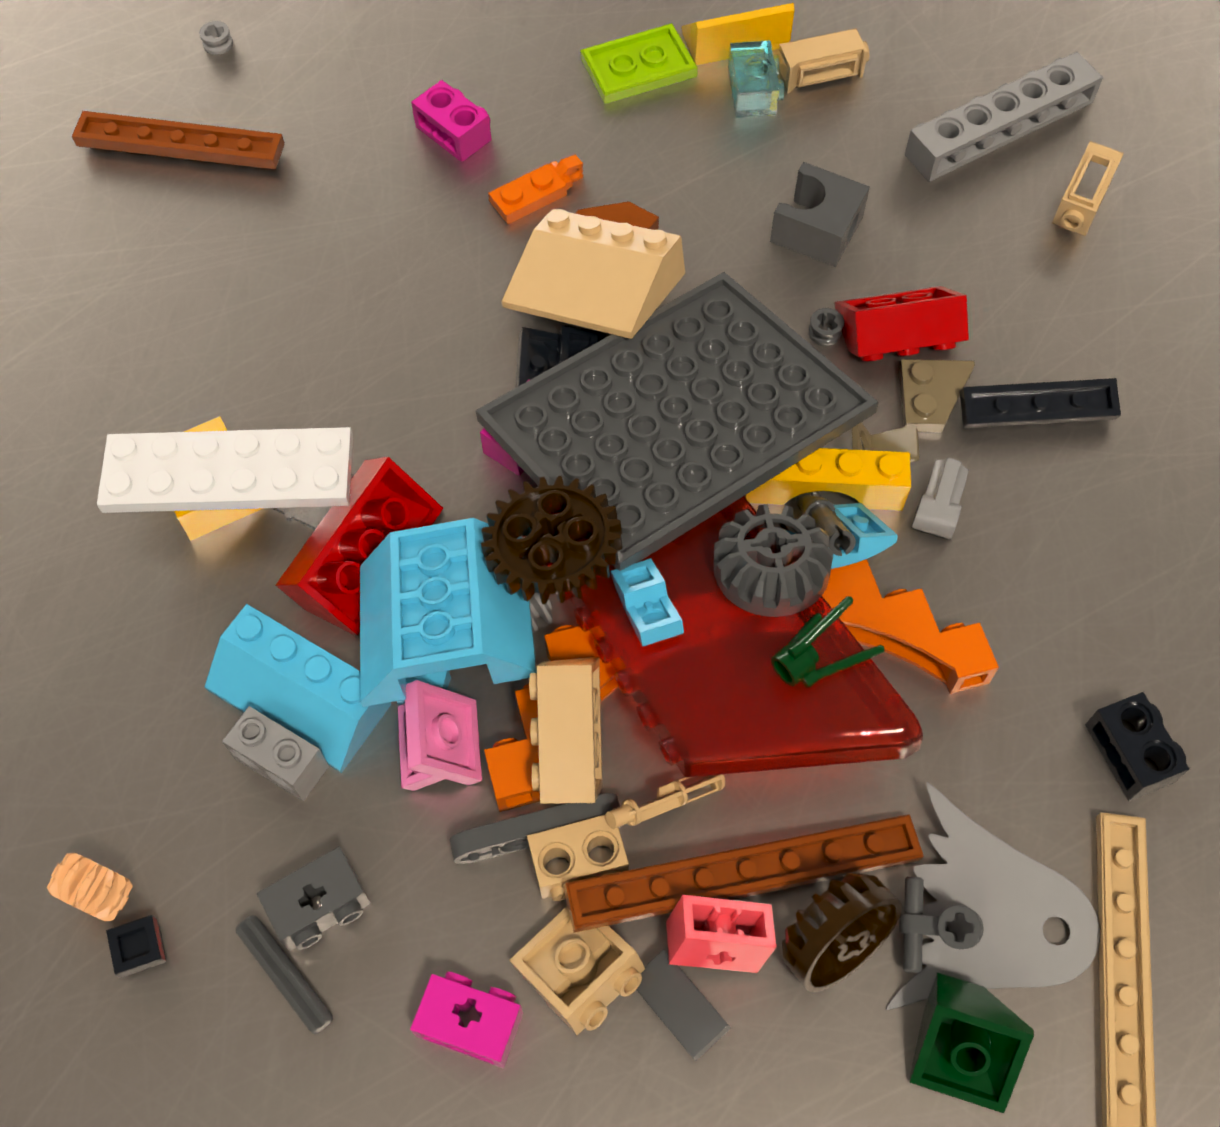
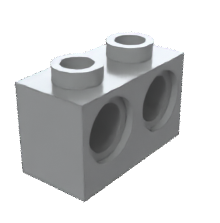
(276, 753)

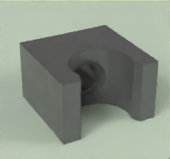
(831, 221)

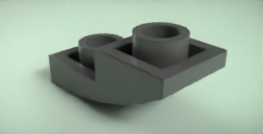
(681, 1006)

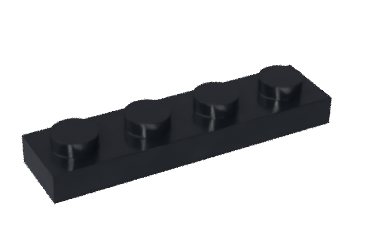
(1040, 403)

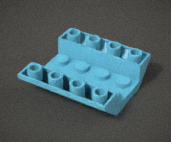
(437, 610)

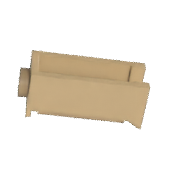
(823, 59)
(1075, 211)

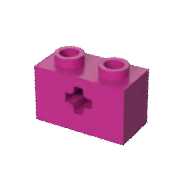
(484, 1040)

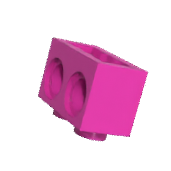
(452, 120)

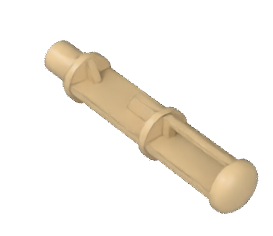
(668, 797)

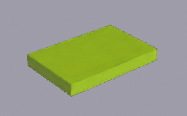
(638, 63)

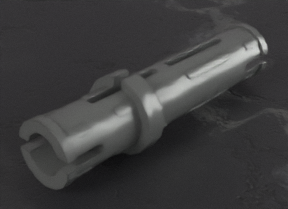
(825, 518)

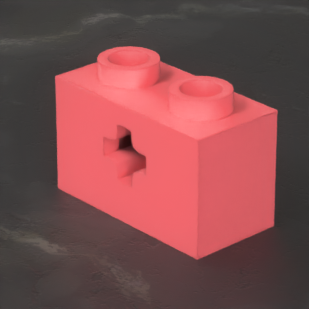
(720, 934)

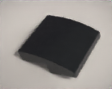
(543, 349)

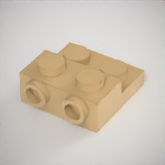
(579, 970)

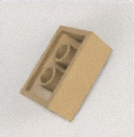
(567, 730)

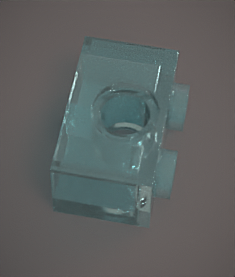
(754, 79)

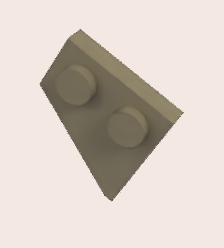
(931, 391)

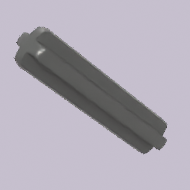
(284, 974)

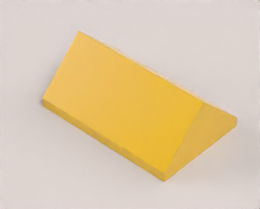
(711, 38)

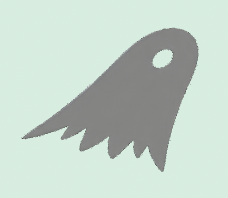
(1013, 901)

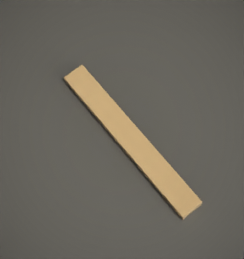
(1125, 973)

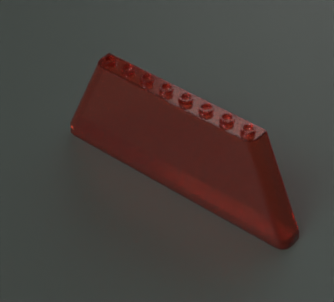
(715, 684)

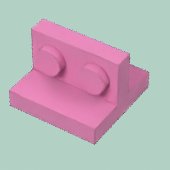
(437, 737)

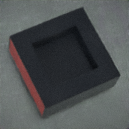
(135, 946)

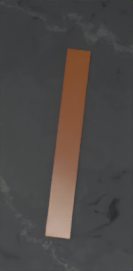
(742, 872)

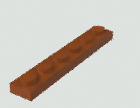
(178, 140)

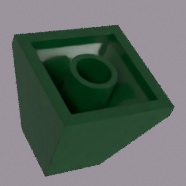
(969, 1044)

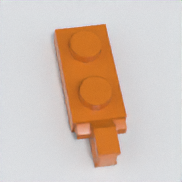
(536, 189)

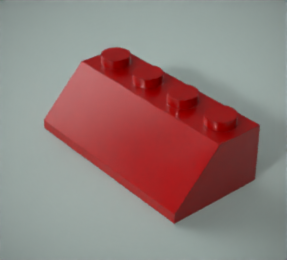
(327, 568)

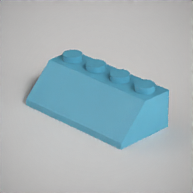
(293, 684)

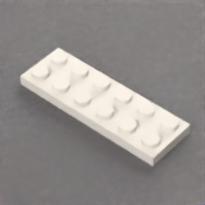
(226, 470)

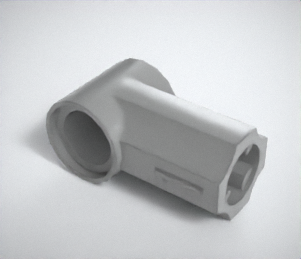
(940, 505)

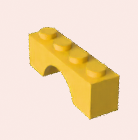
(871, 477)

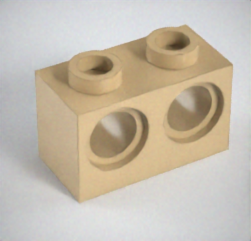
(574, 844)

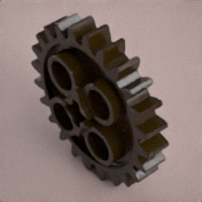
(552, 539)

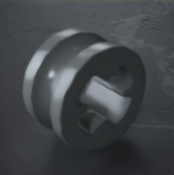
(826, 316)

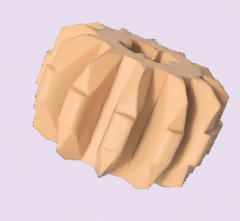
(89, 887)

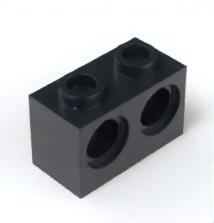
(1126, 749)

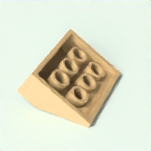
(595, 273)

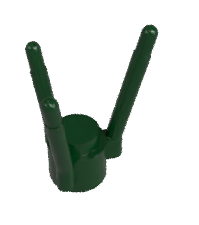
(798, 658)

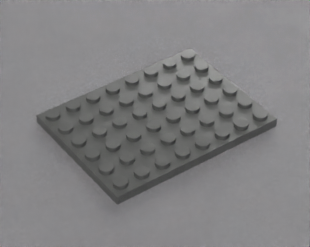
(679, 414)

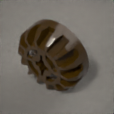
(840, 930)

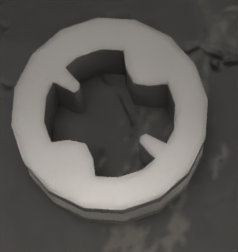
(209, 34)

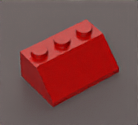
(904, 322)

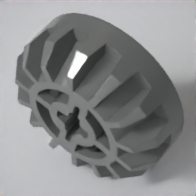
(775, 570)

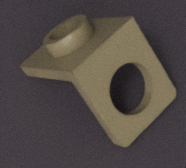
(896, 440)

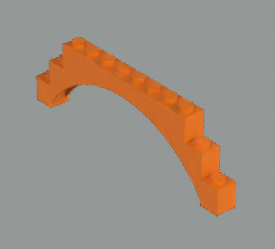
(898, 622)

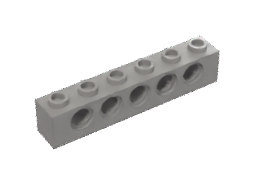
(1002, 116)

